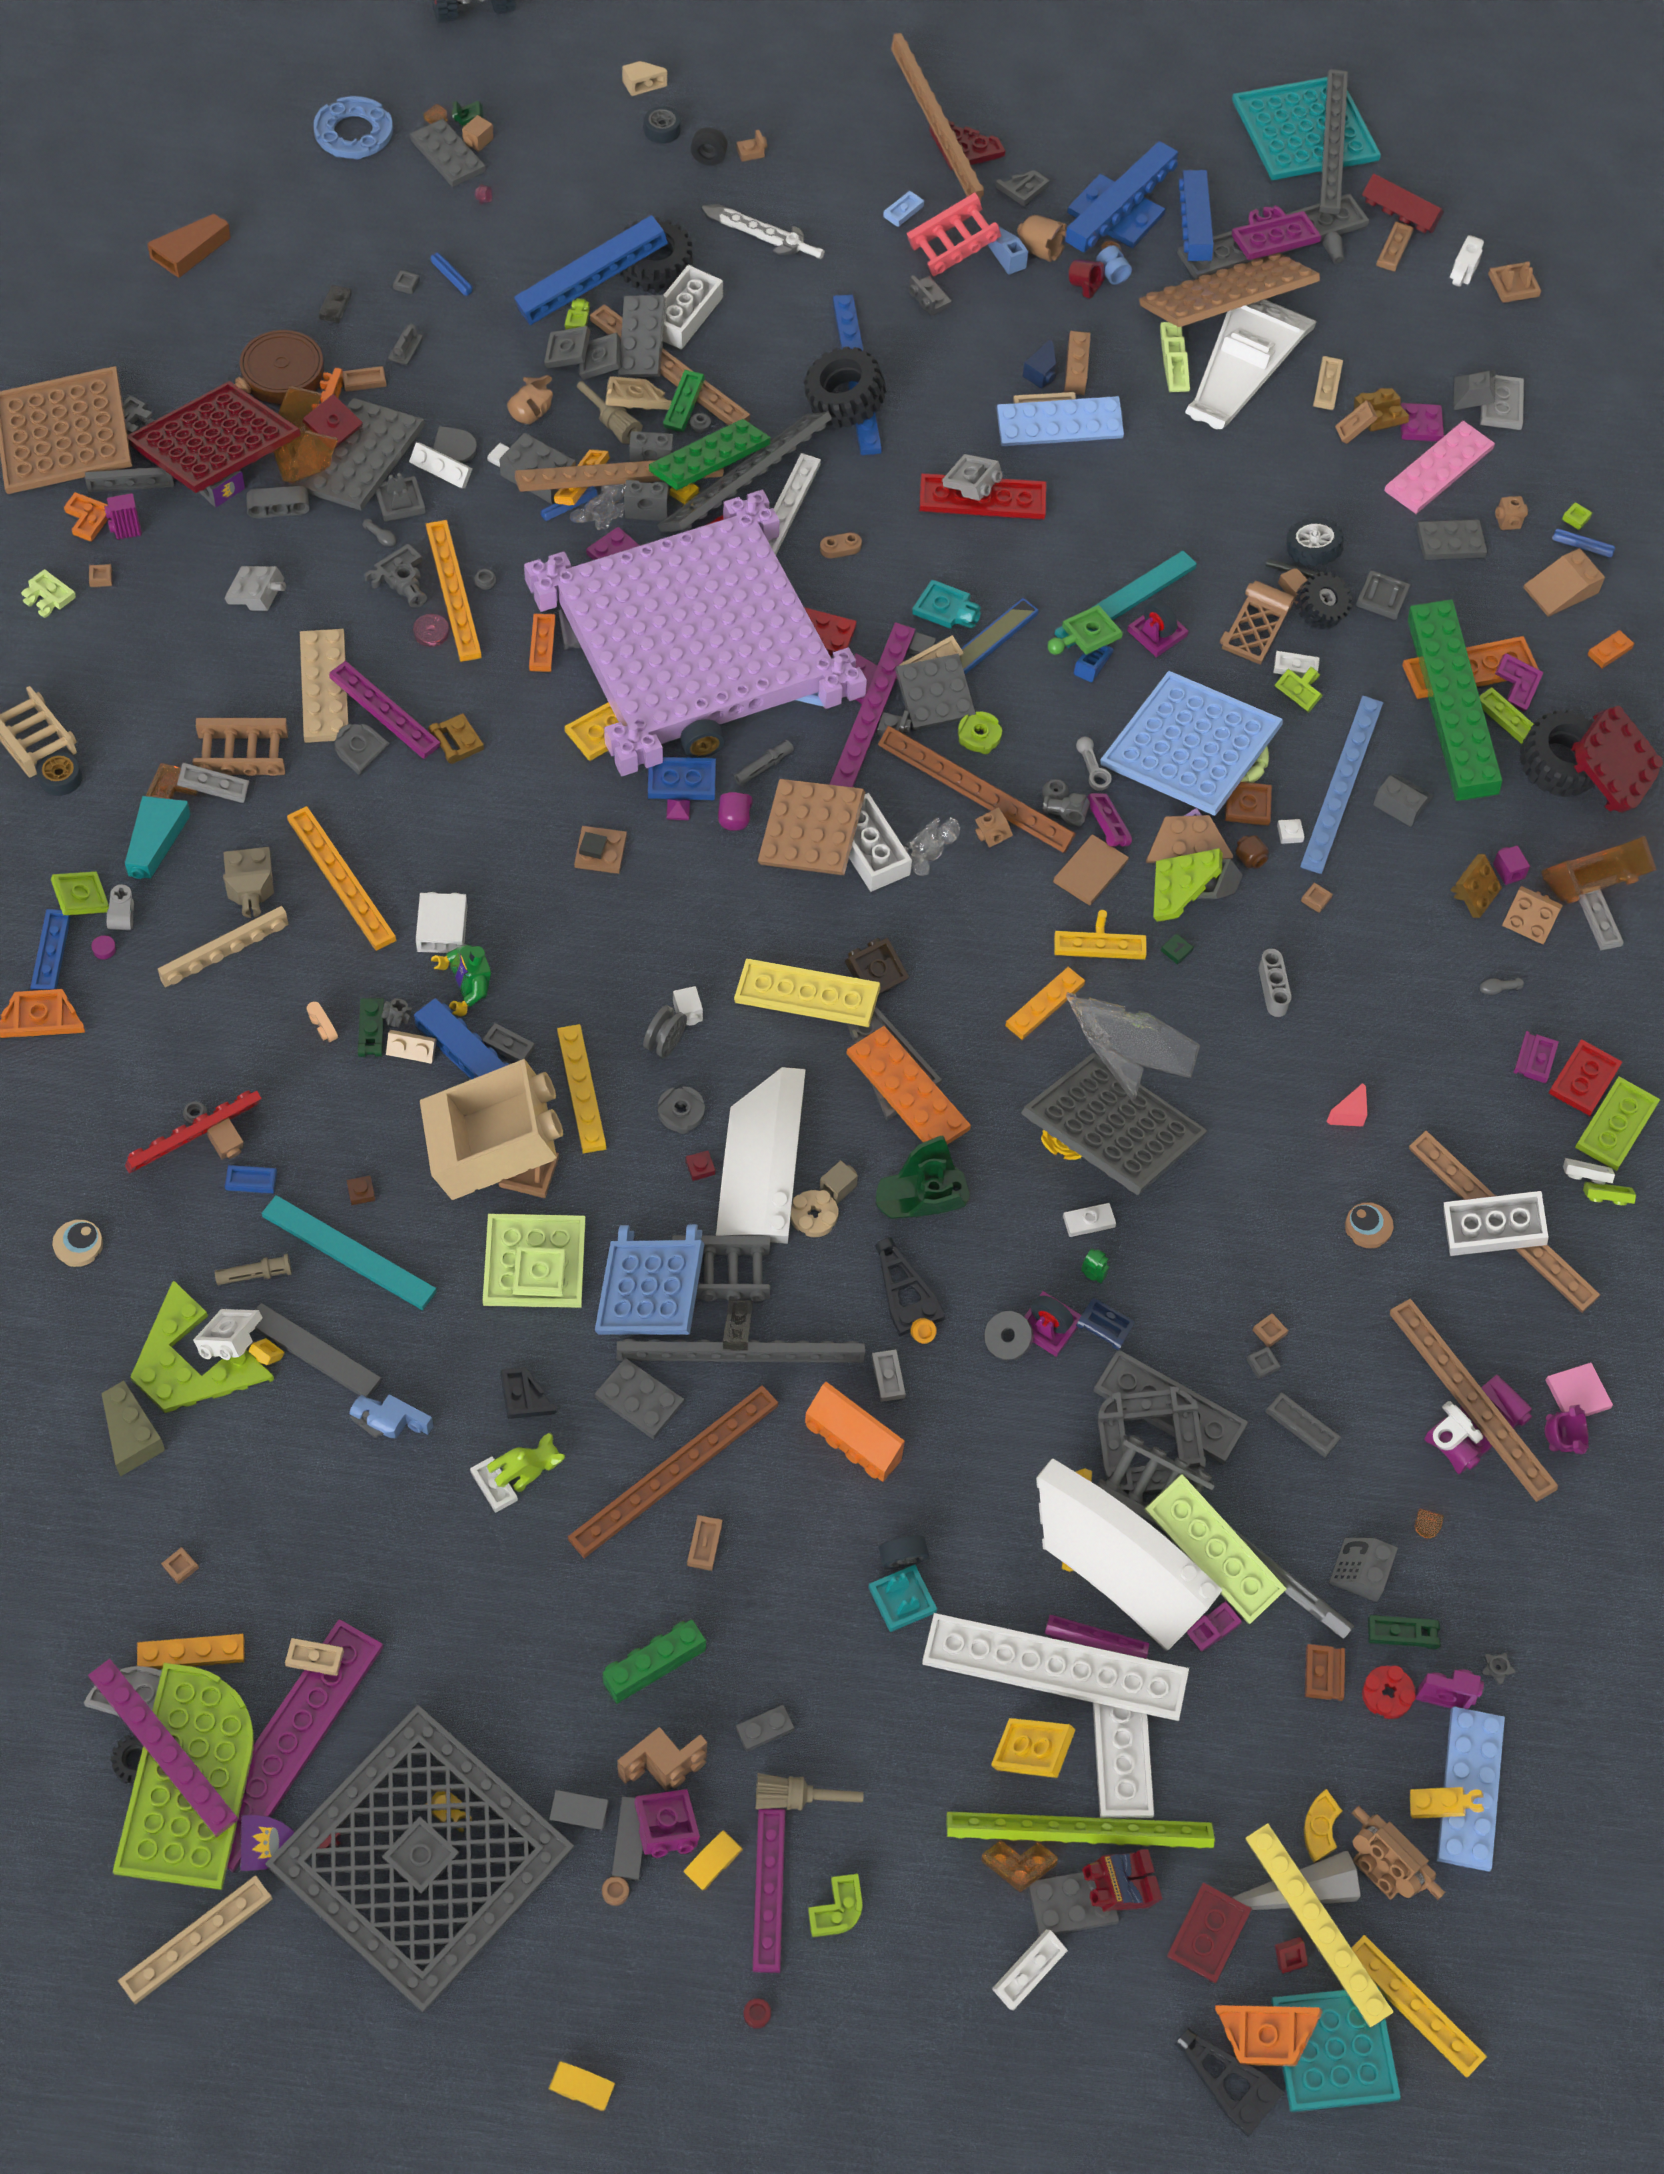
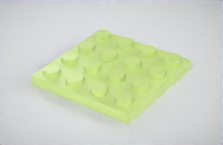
(511, 1231)

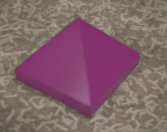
(678, 809)

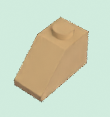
(643, 77)

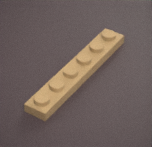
(223, 946)
(195, 1939)

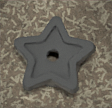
(1498, 1660)

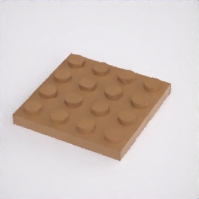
(811, 826)

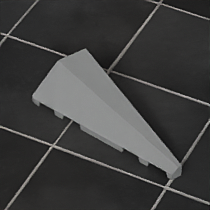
(1330, 1879)

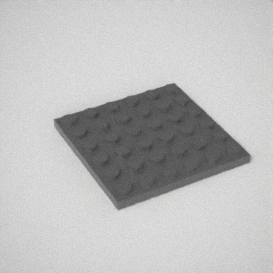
(1111, 1131)

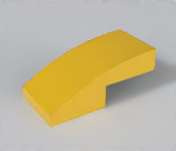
(713, 1860)
(581, 2086)

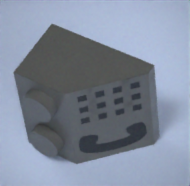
(1402, 799)
(1363, 1567)

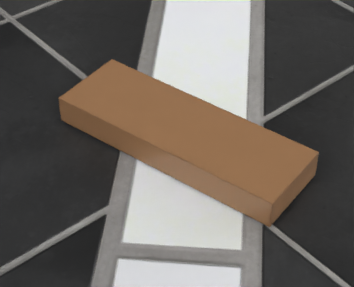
(1395, 246)

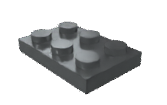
(1451, 539)
(639, 1398)
(1065, 1905)

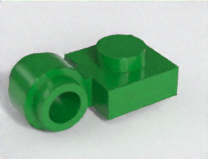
(1095, 1265)

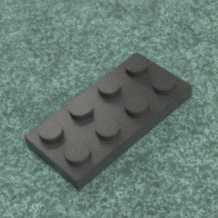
(447, 152)
(642, 336)

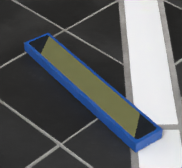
(997, 634)

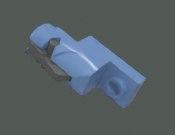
(388, 1417)

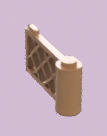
(1268, 601)

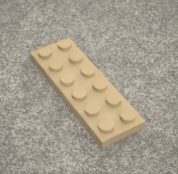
(323, 700)

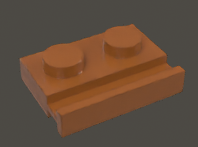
(1324, 1672)

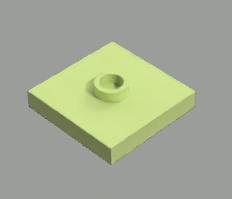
(539, 1271)

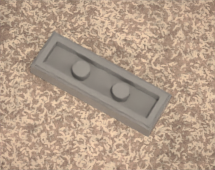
(213, 782)
(1600, 920)

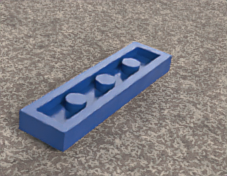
(50, 950)

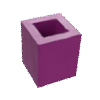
(1511, 864)

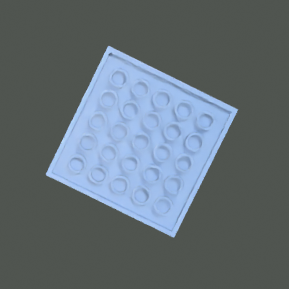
(1191, 742)

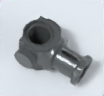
(405, 581)
(1071, 808)

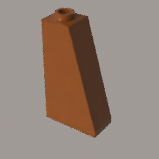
(189, 245)

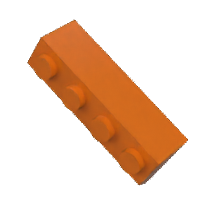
(854, 1432)

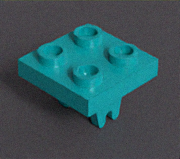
(902, 1598)

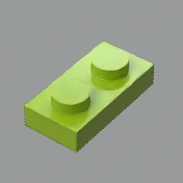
(1617, 1194)

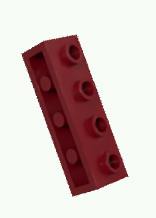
(1403, 203)

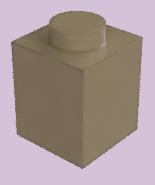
(839, 1181)

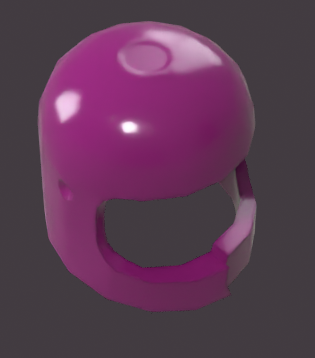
(734, 810)

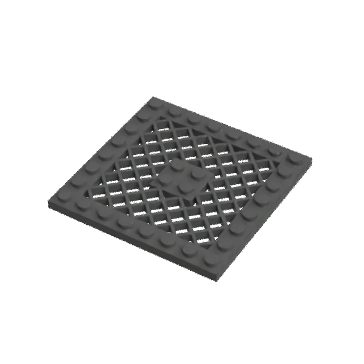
(419, 1857)

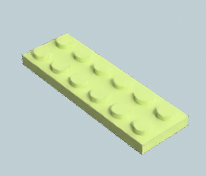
(1215, 1548)

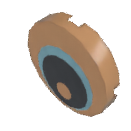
(1369, 1225)

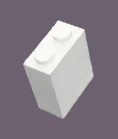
(441, 922)

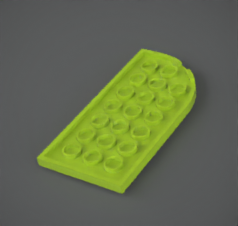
(161, 1829)

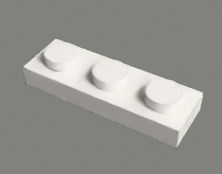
(440, 465)
(1029, 1969)

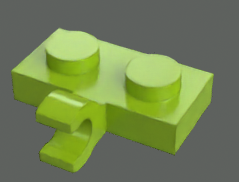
(1299, 688)

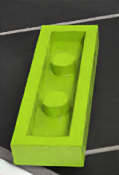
(1505, 714)

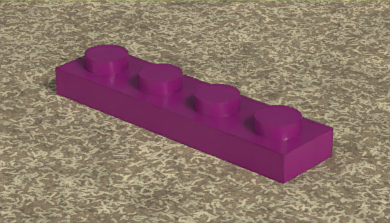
(1089, 1636)

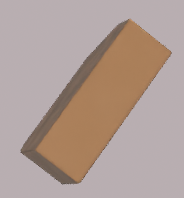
(1291, 581)

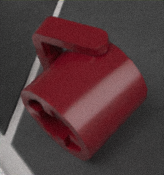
(1087, 275)

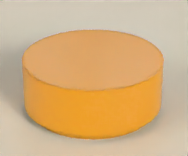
(923, 1330)

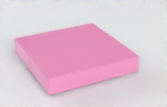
(1579, 1387)

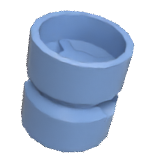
(1115, 265)

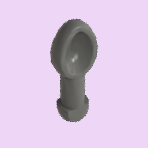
(384, 536)
(1495, 986)

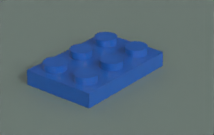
(682, 779)

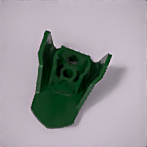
(924, 1184)

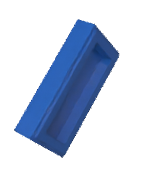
(250, 1179)

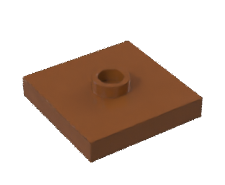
(1249, 804)

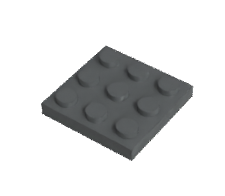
(935, 691)

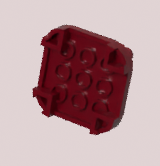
(1617, 759)

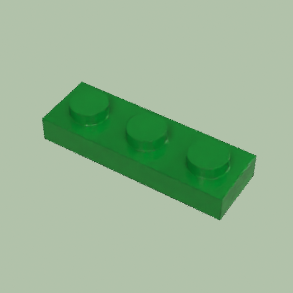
(683, 401)

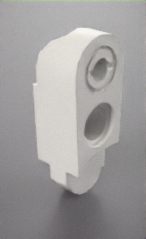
(1467, 261)

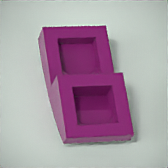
(1214, 1626)

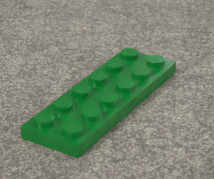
(709, 454)

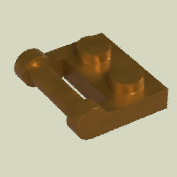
(461, 734)

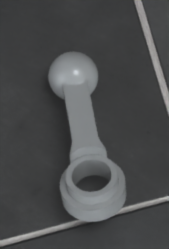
(1085, 747)

